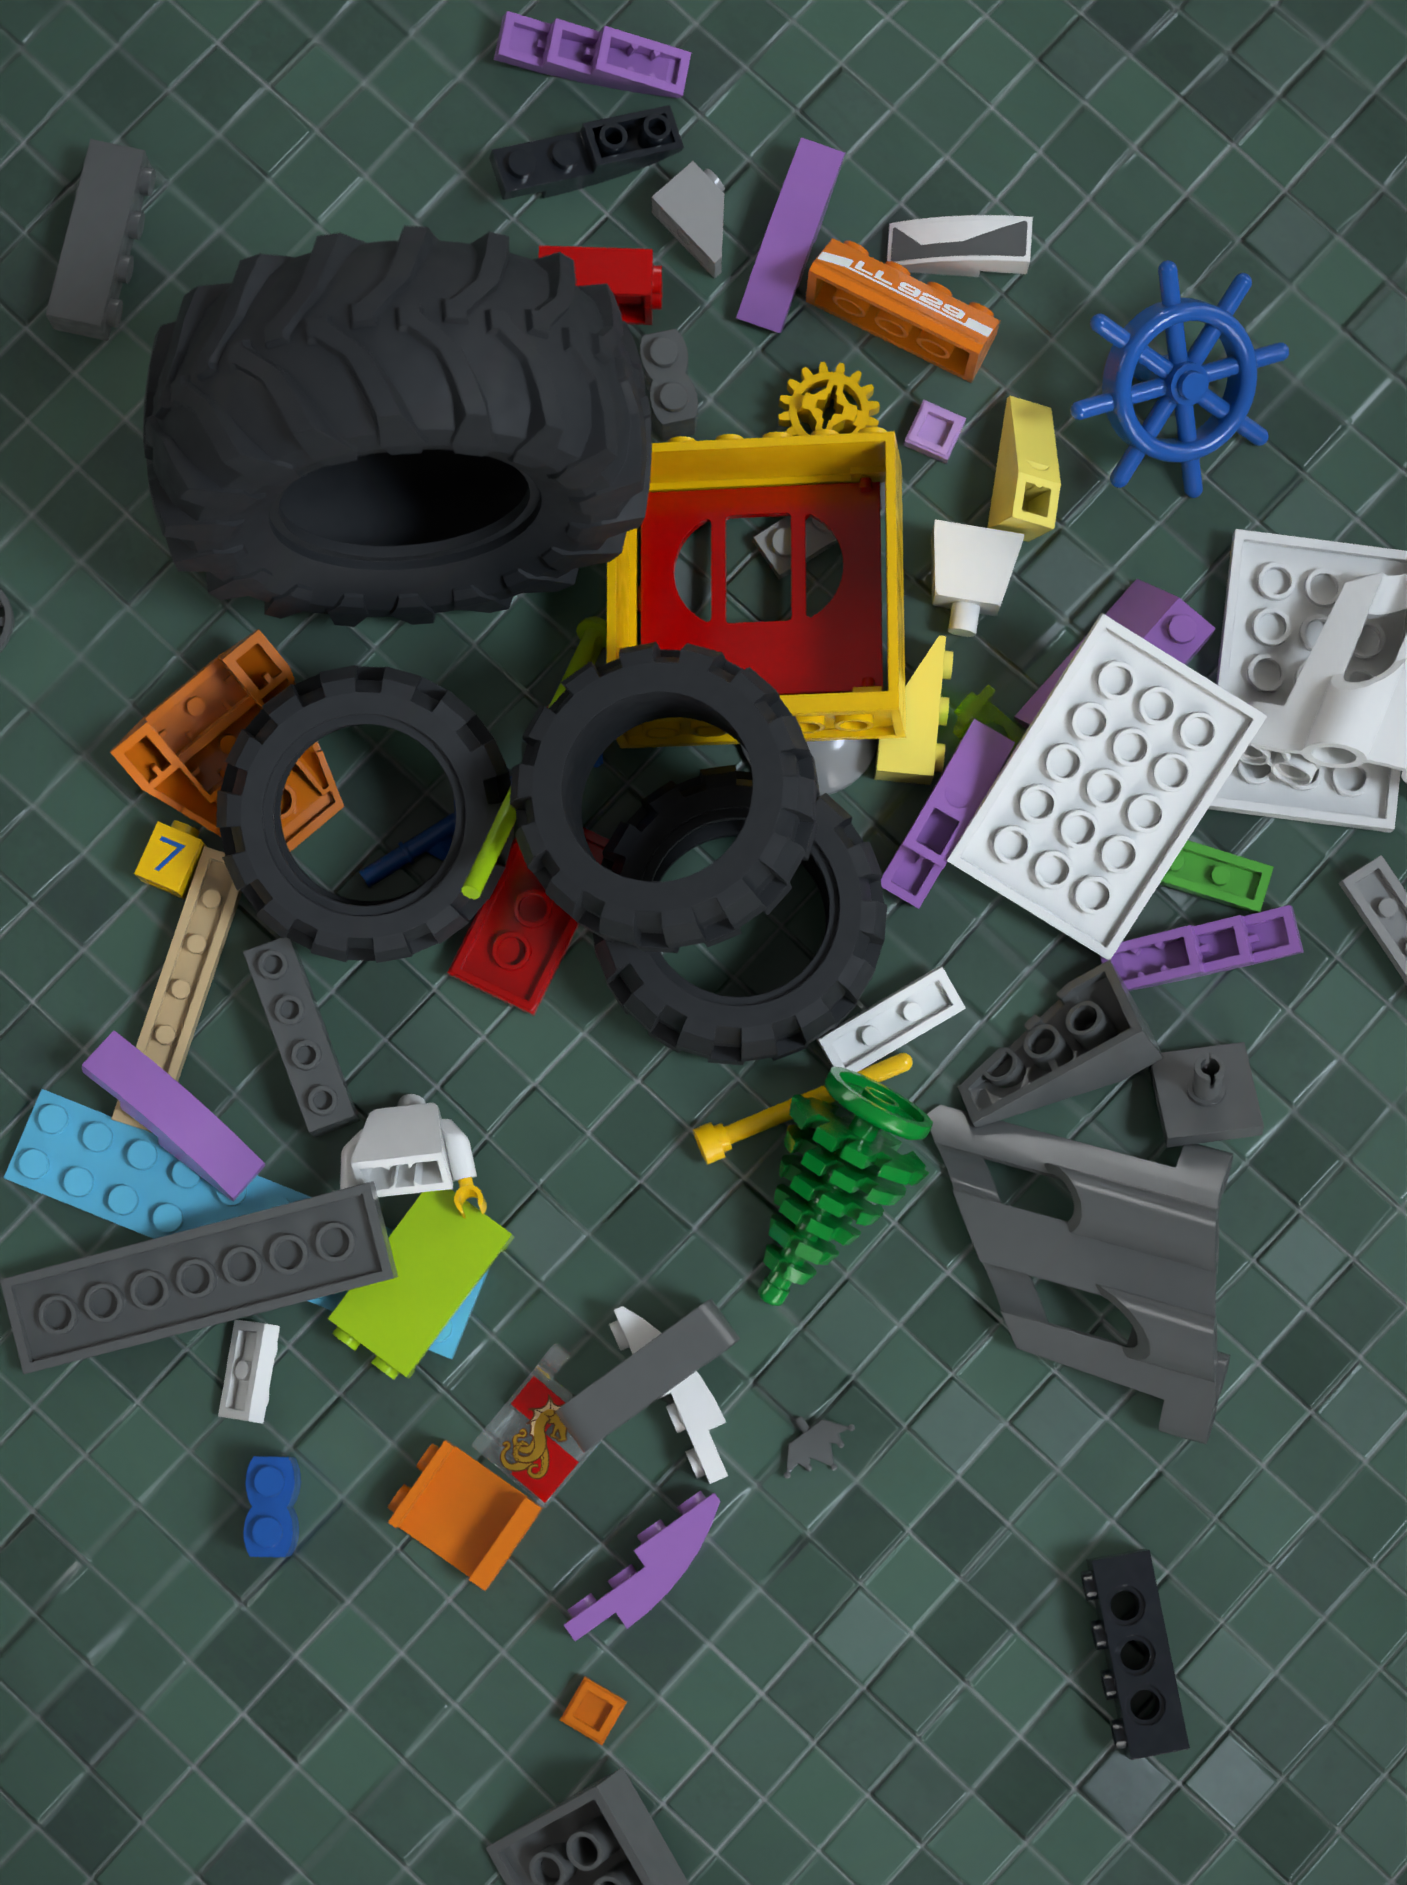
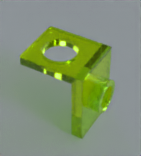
(984, 711)

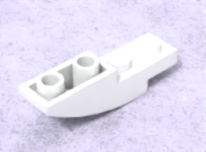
(693, 1403)

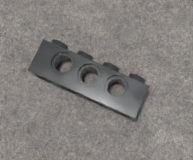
(301, 1036)

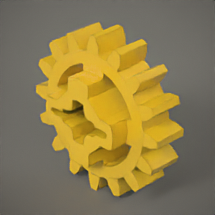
(813, 406)

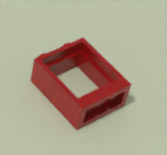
(627, 272)

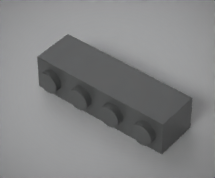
(100, 240)

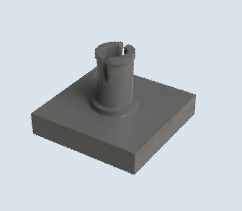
(1206, 1095)

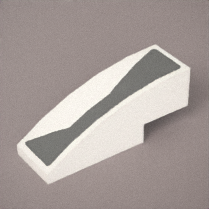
(962, 244)

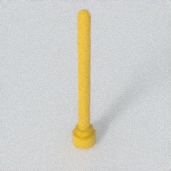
(717, 1139)

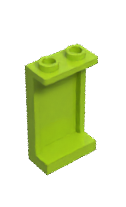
(437, 1268)

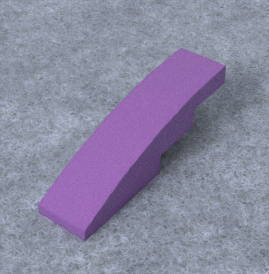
(591, 56)
(790, 235)
(1207, 948)
(173, 1115)

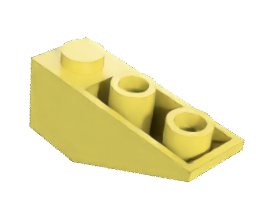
(1026, 472)
(919, 754)

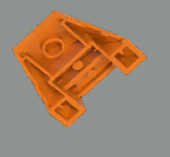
(186, 739)

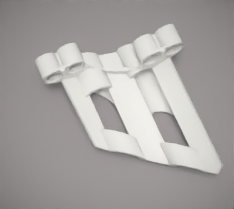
(1336, 719)

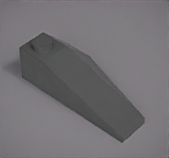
(1073, 1048)

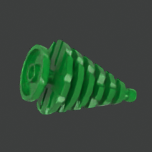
(841, 1171)

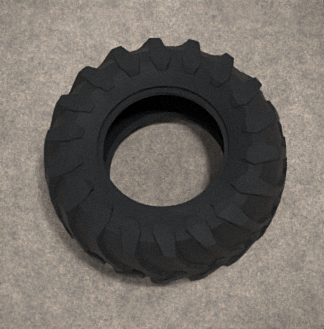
(396, 428)

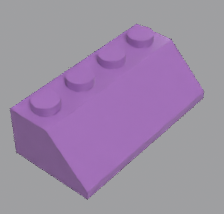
(1151, 615)

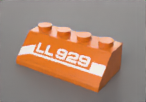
(901, 308)

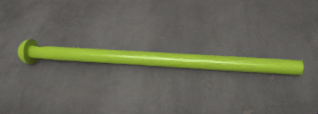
(593, 638)

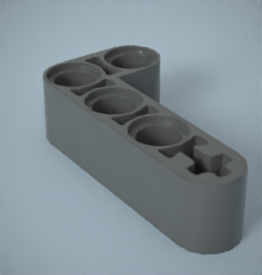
(647, 1375)

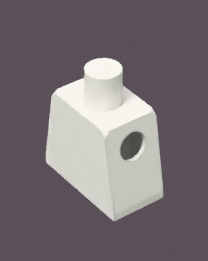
(971, 571)

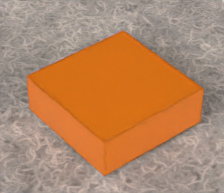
(593, 1710)

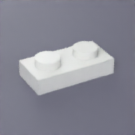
(249, 1371)

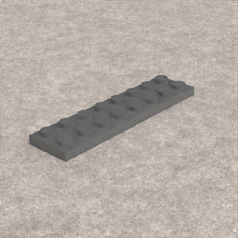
(199, 1277)

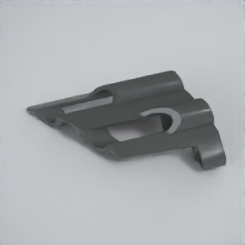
(1135, 1237)

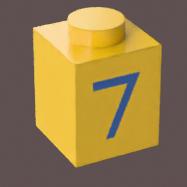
(171, 858)

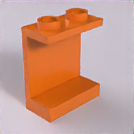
(464, 1512)

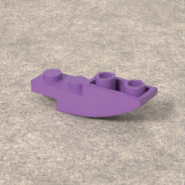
(946, 813)
(665, 1557)

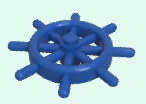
(1179, 379)

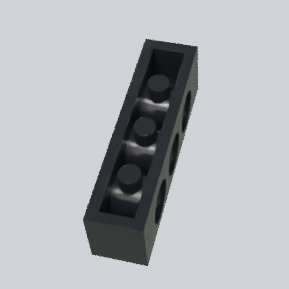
(1164, 1727)

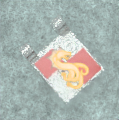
(528, 1436)

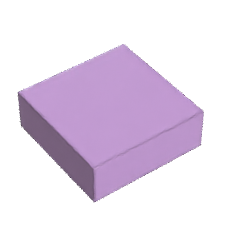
(934, 431)

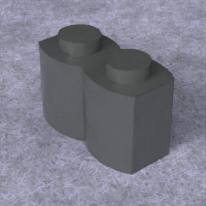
(670, 388)

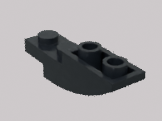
(587, 157)

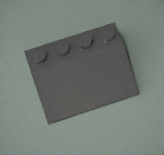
(589, 1840)

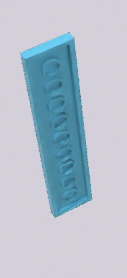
(141, 1186)

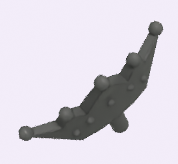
(815, 1444)

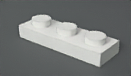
(892, 1022)

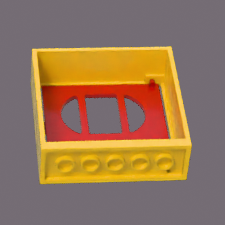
(819, 664)

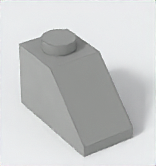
(694, 214)

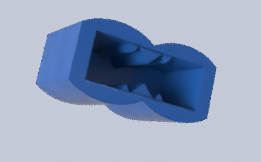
(272, 1521)

